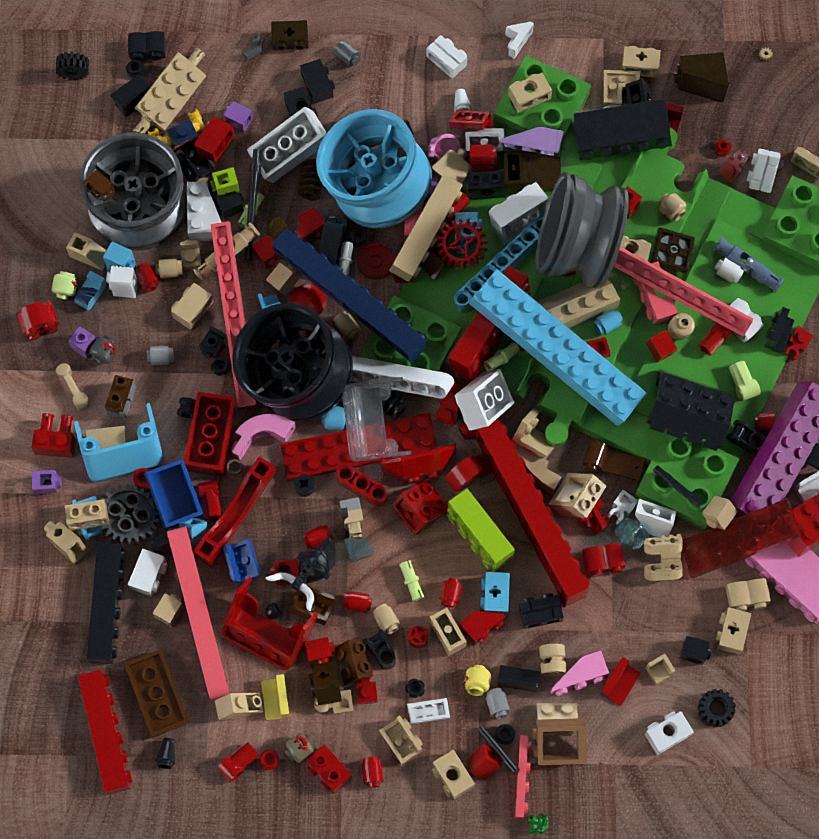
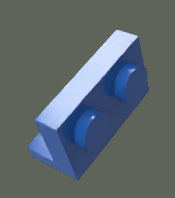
(241, 561)

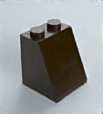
(702, 75)

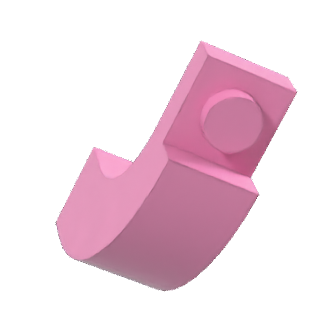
(261, 426)

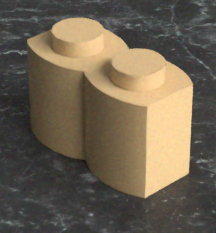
(748, 594)

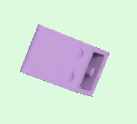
(539, 138)

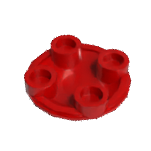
(310, 297)

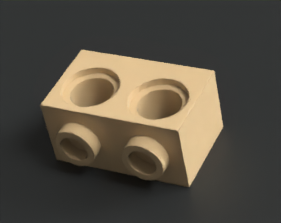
(86, 514)

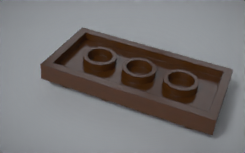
(156, 693)

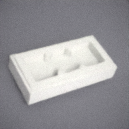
(428, 711)

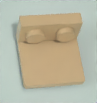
(530, 438)

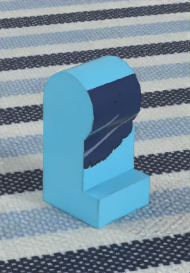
(90, 290)

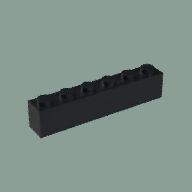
(105, 603)

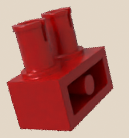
(54, 443)

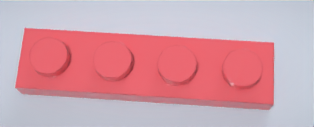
(522, 786)

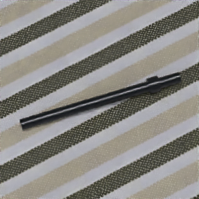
(255, 169)

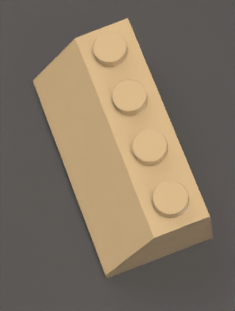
(581, 303)

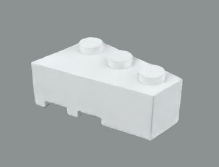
(200, 212)

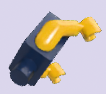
(183, 133)

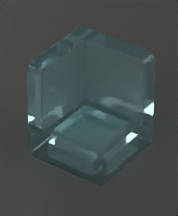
(358, 549)

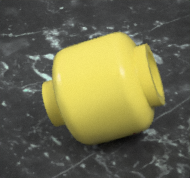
(477, 680)

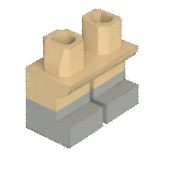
(354, 520)

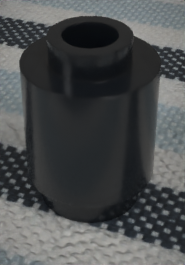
(161, 543)

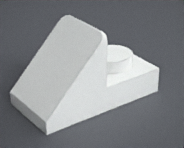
(519, 35)

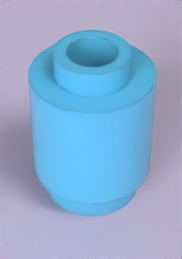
(608, 322)

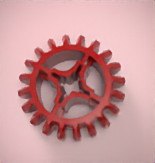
(454, 246)

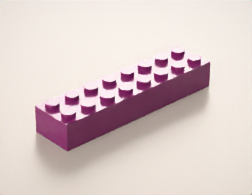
(782, 452)

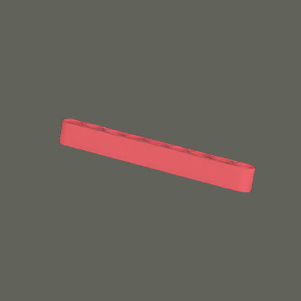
(198, 613)

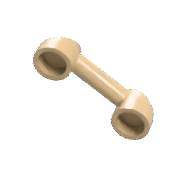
(79, 399)

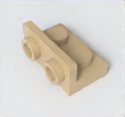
(806, 161)

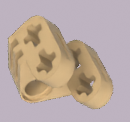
(670, 558)

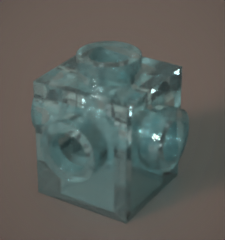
(631, 533)

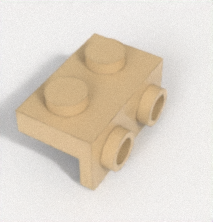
(557, 711)
(401, 740)

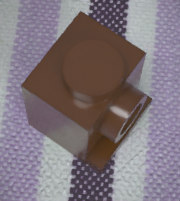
(99, 186)

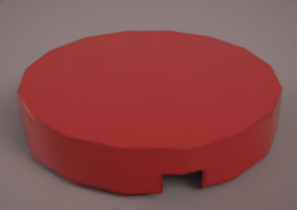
(375, 261)

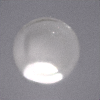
(374, 472)

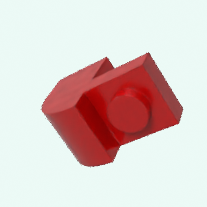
(448, 407)
(466, 472)

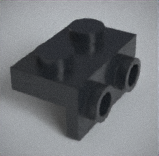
(780, 330)

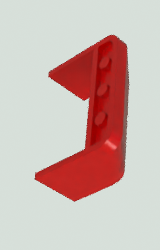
(262, 635)

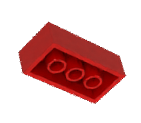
(210, 434)
(808, 523)

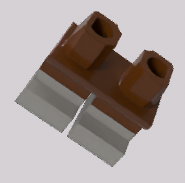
(120, 397)

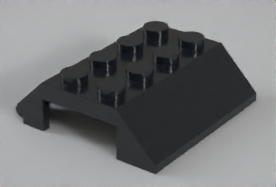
(691, 409)

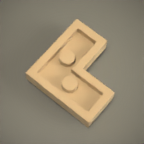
(614, 83)

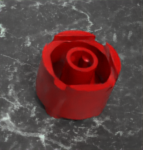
(37, 319)

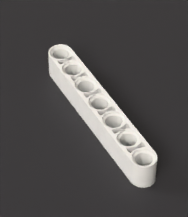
(414, 381)

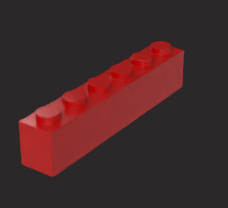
(104, 732)

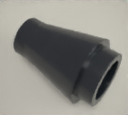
(166, 755)

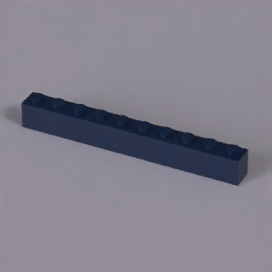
(349, 295)

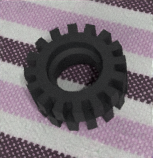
(72, 66)
(725, 699)

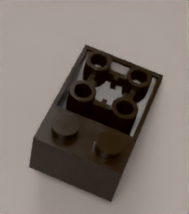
(528, 167)

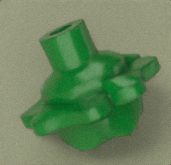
(538, 824)

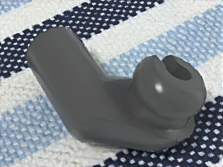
(256, 48)

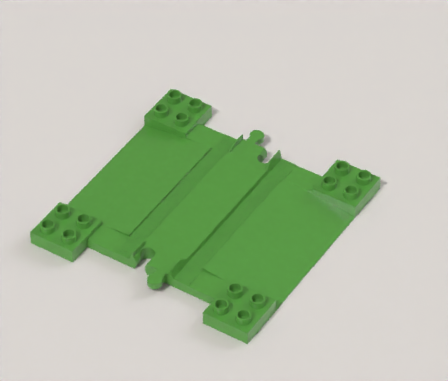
(777, 237)

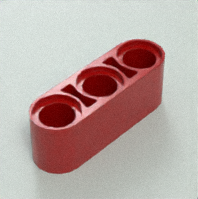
(358, 477)

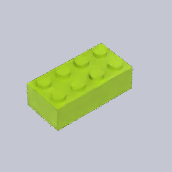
(480, 531)

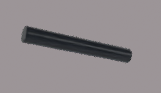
(678, 486)
(498, 750)

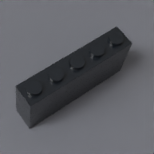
(622, 129)

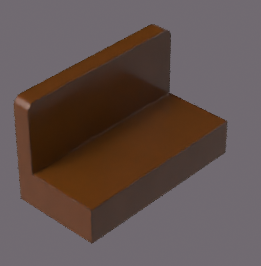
(434, 264)

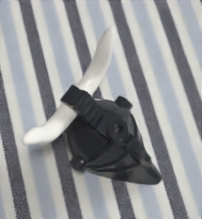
(313, 566)

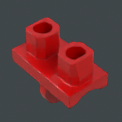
(595, 520)

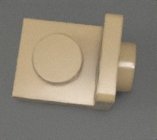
(190, 254)

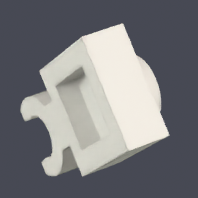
(622, 506)

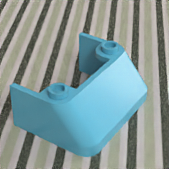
(122, 458)

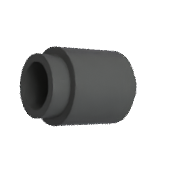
(347, 53)

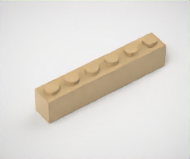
(426, 227)

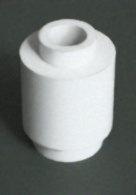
(728, 270)

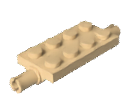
(170, 92)

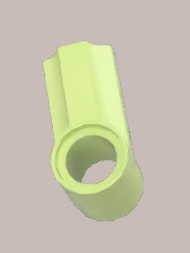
(745, 385)

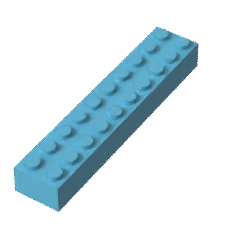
(557, 348)

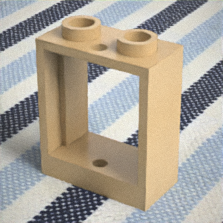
(575, 495)

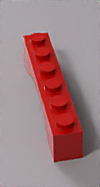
(249, 492)

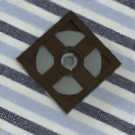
(672, 250)

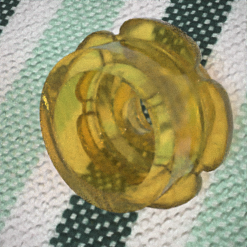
(277, 222)

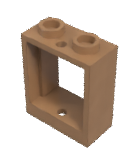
(554, 725)

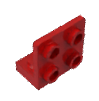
(419, 506)

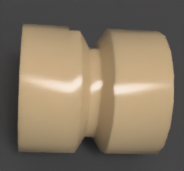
(552, 660)

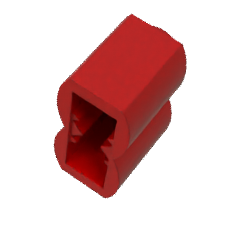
(483, 158)
(603, 559)

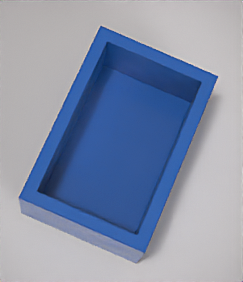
(173, 493)

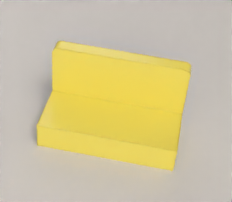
(275, 698)

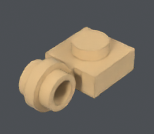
(338, 707)

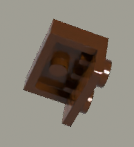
(322, 604)
(353, 661)

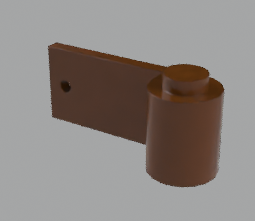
(612, 462)

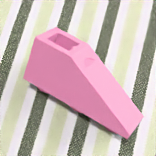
(587, 670)

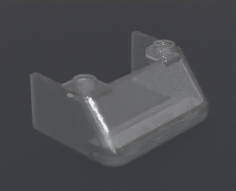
(366, 420)

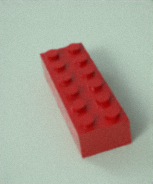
(481, 337)

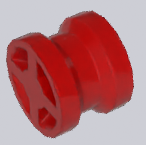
(419, 633)

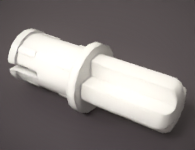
(345, 257)

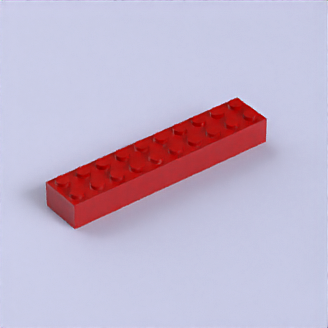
(532, 513)

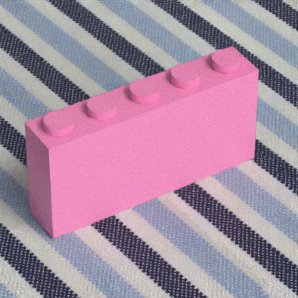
(791, 576)

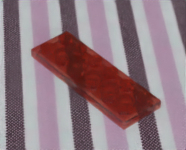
(740, 539)

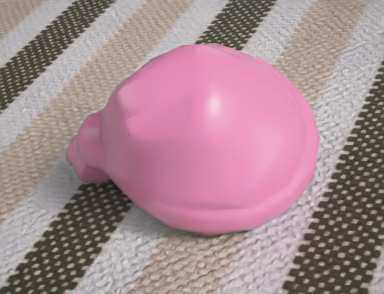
(442, 144)

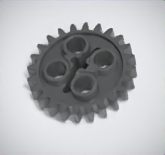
(143, 507)

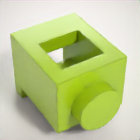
(224, 176)

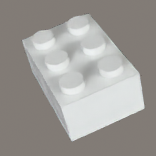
(518, 212)
(484, 399)

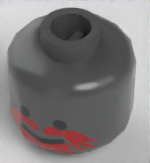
(103, 350)

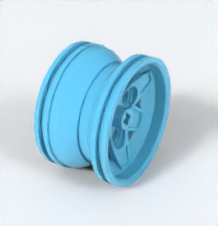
(390, 191)

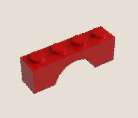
(310, 227)

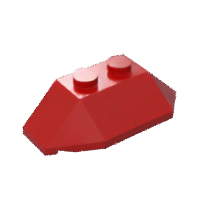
(419, 465)

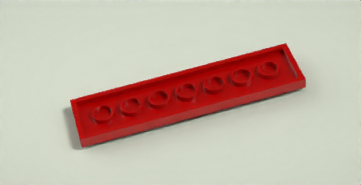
(330, 451)

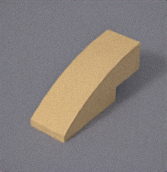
(538, 468)

